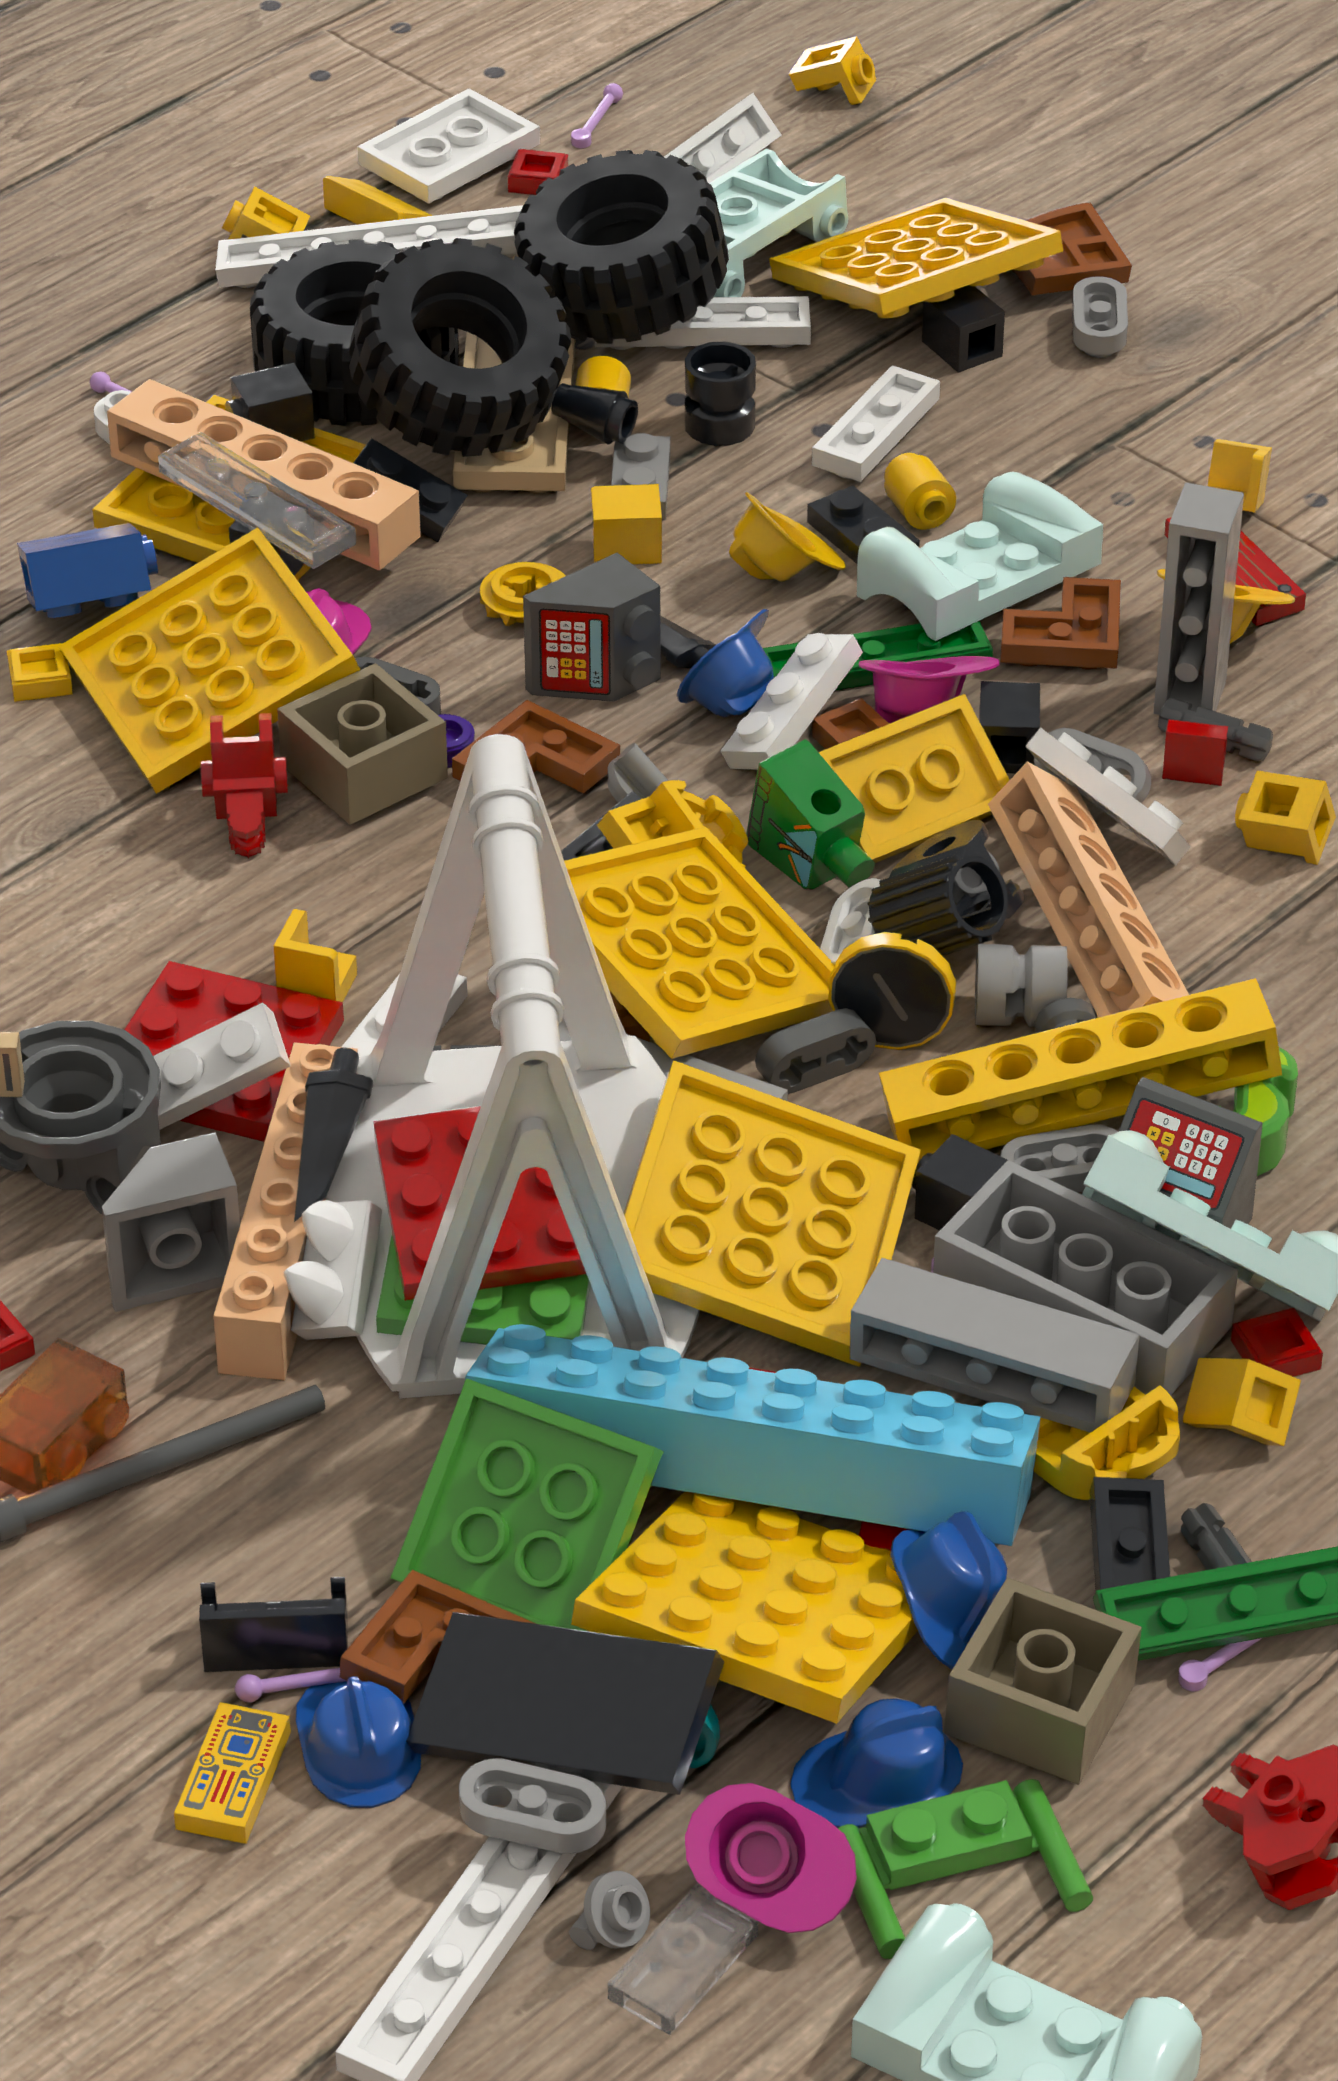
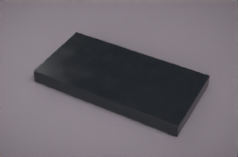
(566, 1701)

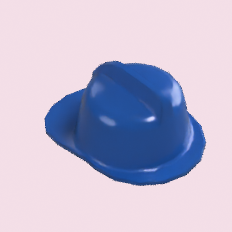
(731, 673)
(948, 1581)
(357, 1742)
(882, 1762)

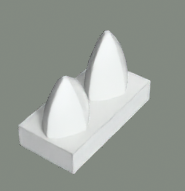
(335, 1270)

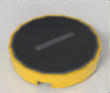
(895, 988)

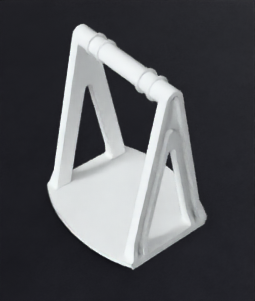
(543, 1101)

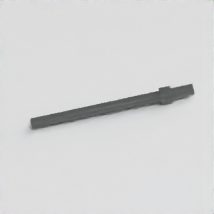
(155, 1460)

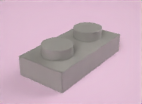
(643, 461)

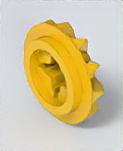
(504, 588)

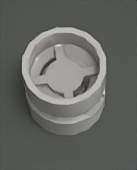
(1017, 984)

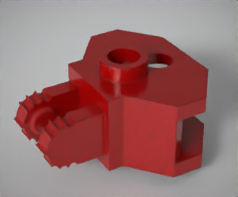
(244, 782)
(1285, 1823)

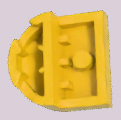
(671, 812)
(1124, 1447)

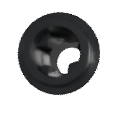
(597, 411)

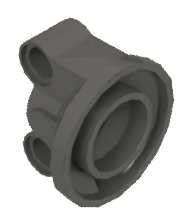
(82, 1108)

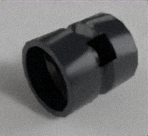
(719, 393)

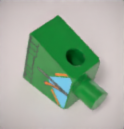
(807, 820)

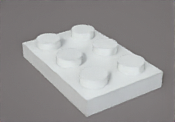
(448, 145)

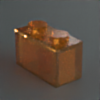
(58, 1416)

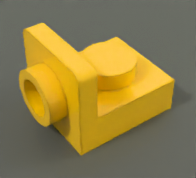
(835, 64)
(263, 216)

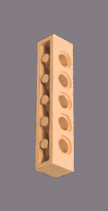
(377, 506)
(1084, 893)
(254, 1301)

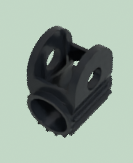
(920, 897)

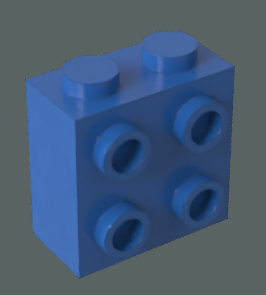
(85, 567)

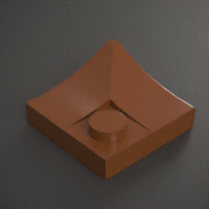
(1086, 253)

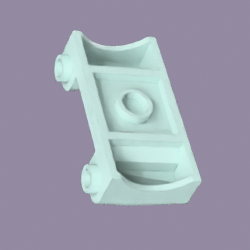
(766, 202)
(1017, 550)
(1129, 1180)
(962, 2017)

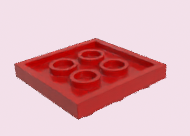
(196, 999)
(418, 1171)

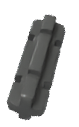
(1252, 742)
(1216, 1543)

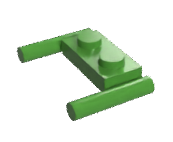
(953, 1837)

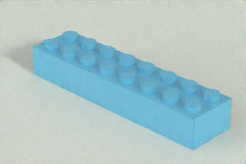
(783, 1432)

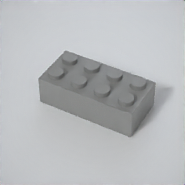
(1092, 1262)

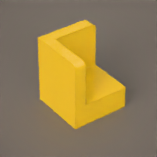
(1241, 469)
(627, 522)
(308, 966)
(1242, 1399)

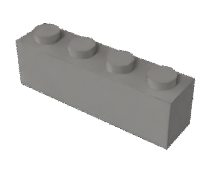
(1198, 596)
(993, 1346)

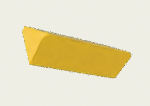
(364, 203)

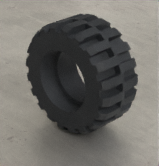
(625, 243)
(471, 292)
(307, 317)

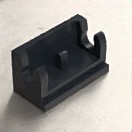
(273, 1632)

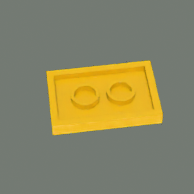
(919, 776)

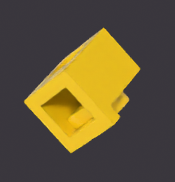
(1286, 815)

